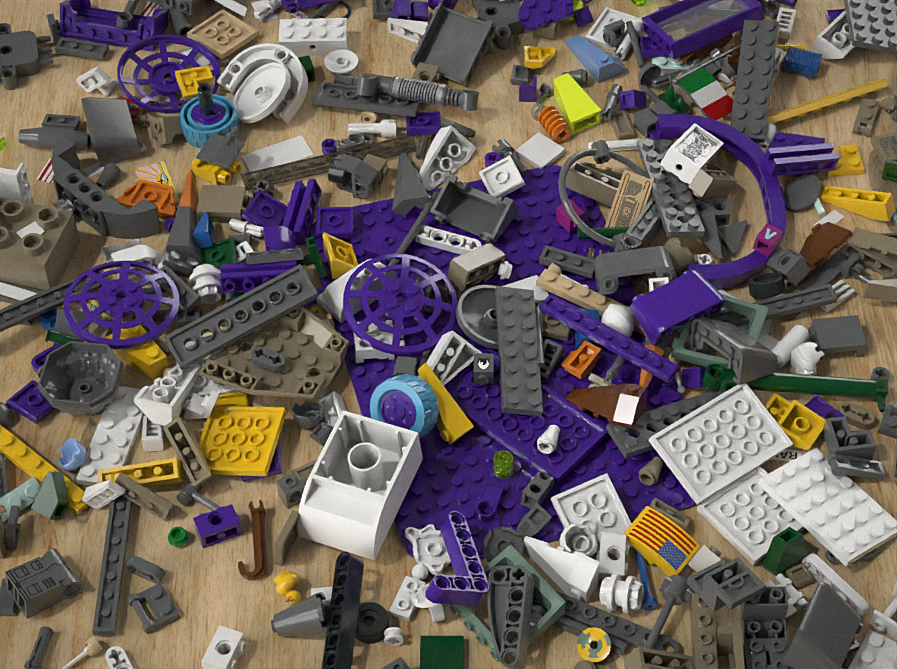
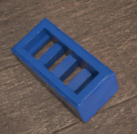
(204, 231)

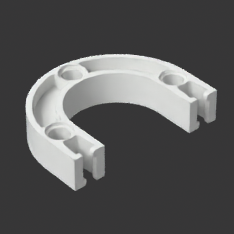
(262, 54)

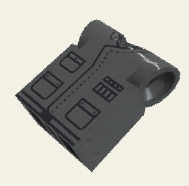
(42, 583)

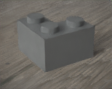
(843, 441)

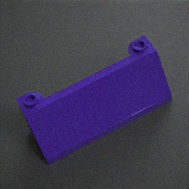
(99, 25)

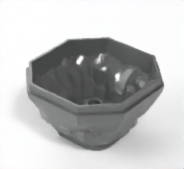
(81, 378)

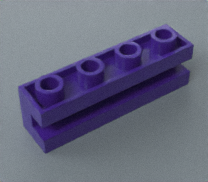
(800, 159)
(302, 209)
(249, 276)

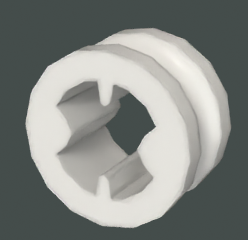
(393, 636)

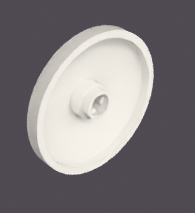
(261, 92)

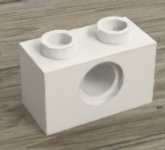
(612, 544)
(224, 641)

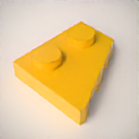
(537, 56)

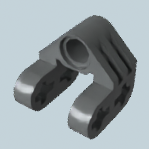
(717, 66)

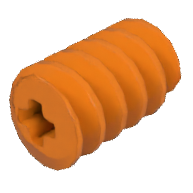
(554, 124)

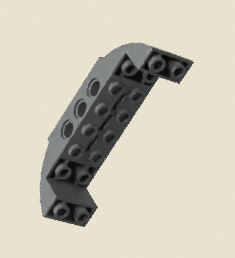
(94, 205)
(765, 630)

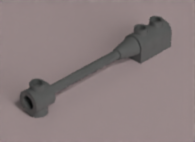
(674, 591)

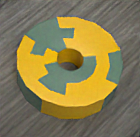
(584, 645)

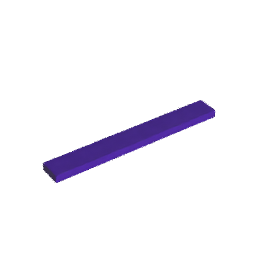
(609, 338)

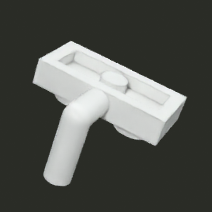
(95, 79)

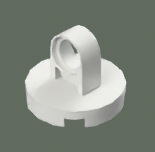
(420, 600)

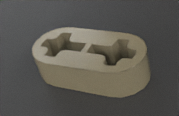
(857, 415)

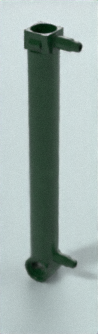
(877, 389)

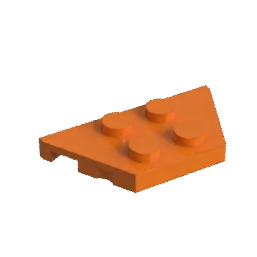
(157, 193)

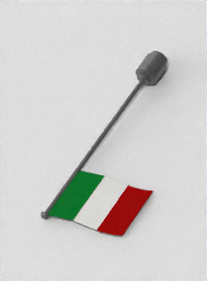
(706, 90)

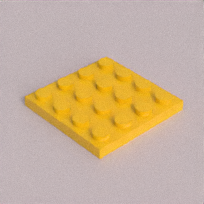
(241, 439)

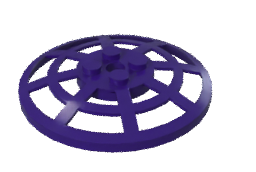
(162, 70)
(120, 309)
(399, 310)

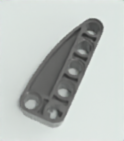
(505, 608)

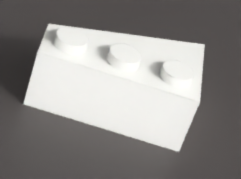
(450, 356)

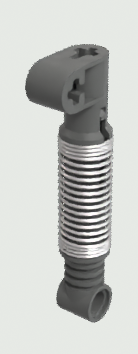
(399, 87)

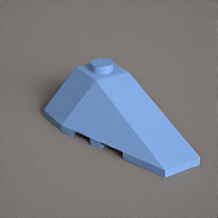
(594, 59)

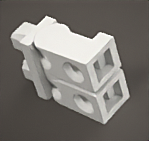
(364, 351)

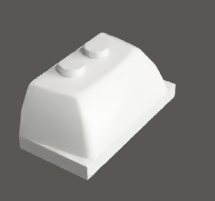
(332, 297)

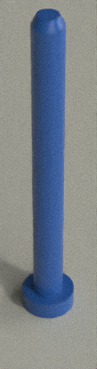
(649, 603)

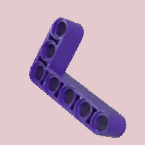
(469, 582)

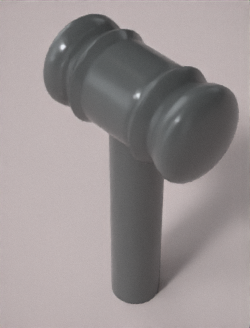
(191, 492)

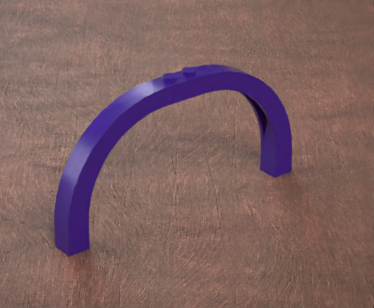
(747, 151)

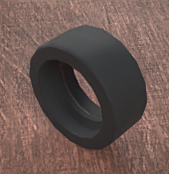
(766, 285)

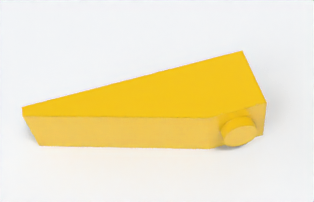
(866, 203)
(451, 419)
(147, 474)

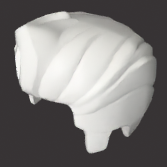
(619, 319)
(805, 358)
(579, 539)

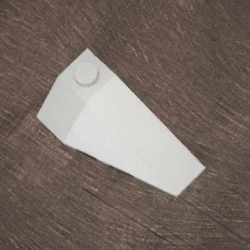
(444, 156)
(167, 396)
(571, 572)

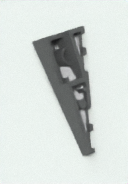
(408, 187)

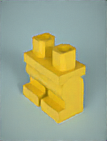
(214, 173)

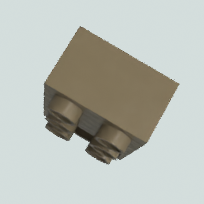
(35, 259)

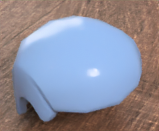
(72, 454)

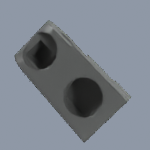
(537, 489)

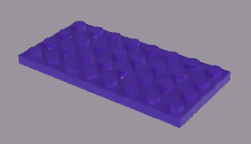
(519, 432)

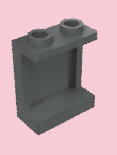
(838, 335)

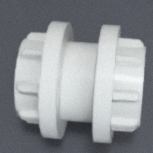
(206, 283)
(621, 593)

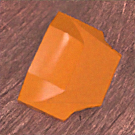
(582, 360)

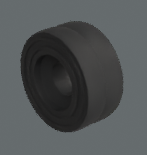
(374, 633)

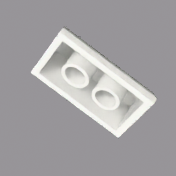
(834, 40)

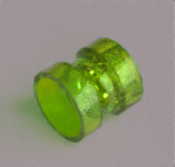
(503, 464)

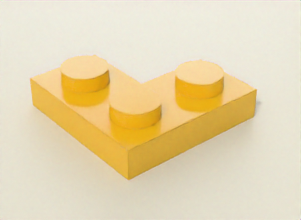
(190, 79)
(849, 163)

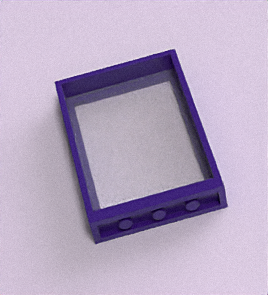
(697, 23)

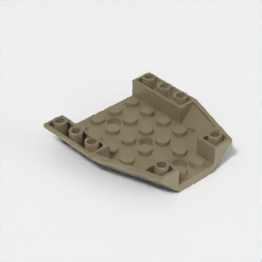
(307, 348)

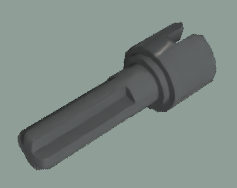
(504, 150)

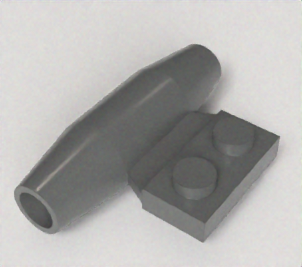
(52, 130)

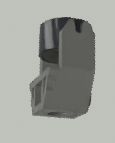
(363, 178)

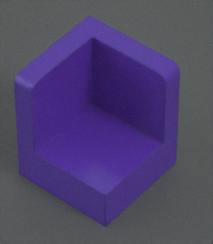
(527, 92)
(633, 99)
(693, 377)

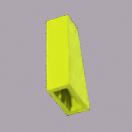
(575, 104)

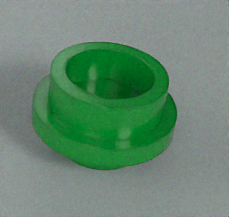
(178, 536)

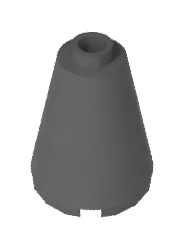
(303, 618)

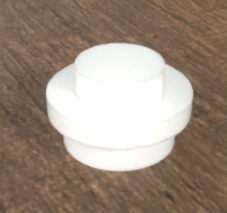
(505, 270)

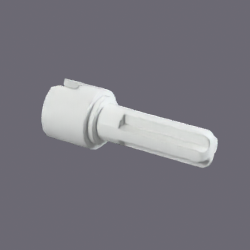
(386, 128)

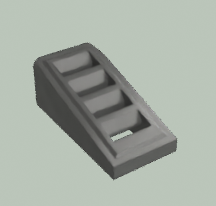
(558, 350)

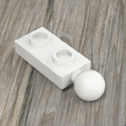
(403, 605)

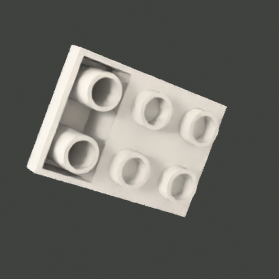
(358, 484)

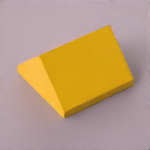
(339, 255)

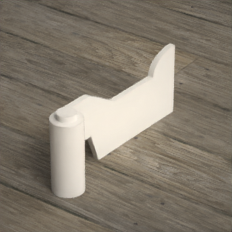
(782, 348)

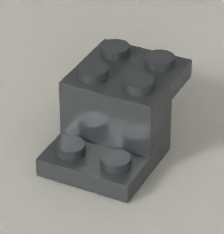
(726, 584)

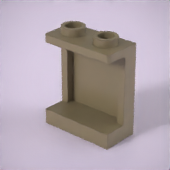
(222, 201)
(730, 644)

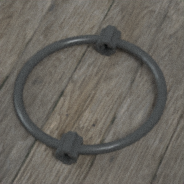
(601, 155)

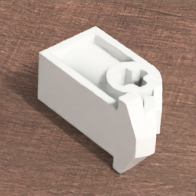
(138, 253)

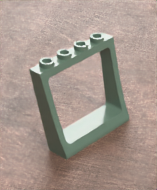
(756, 315)
(542, 593)

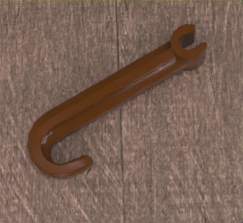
(259, 544)

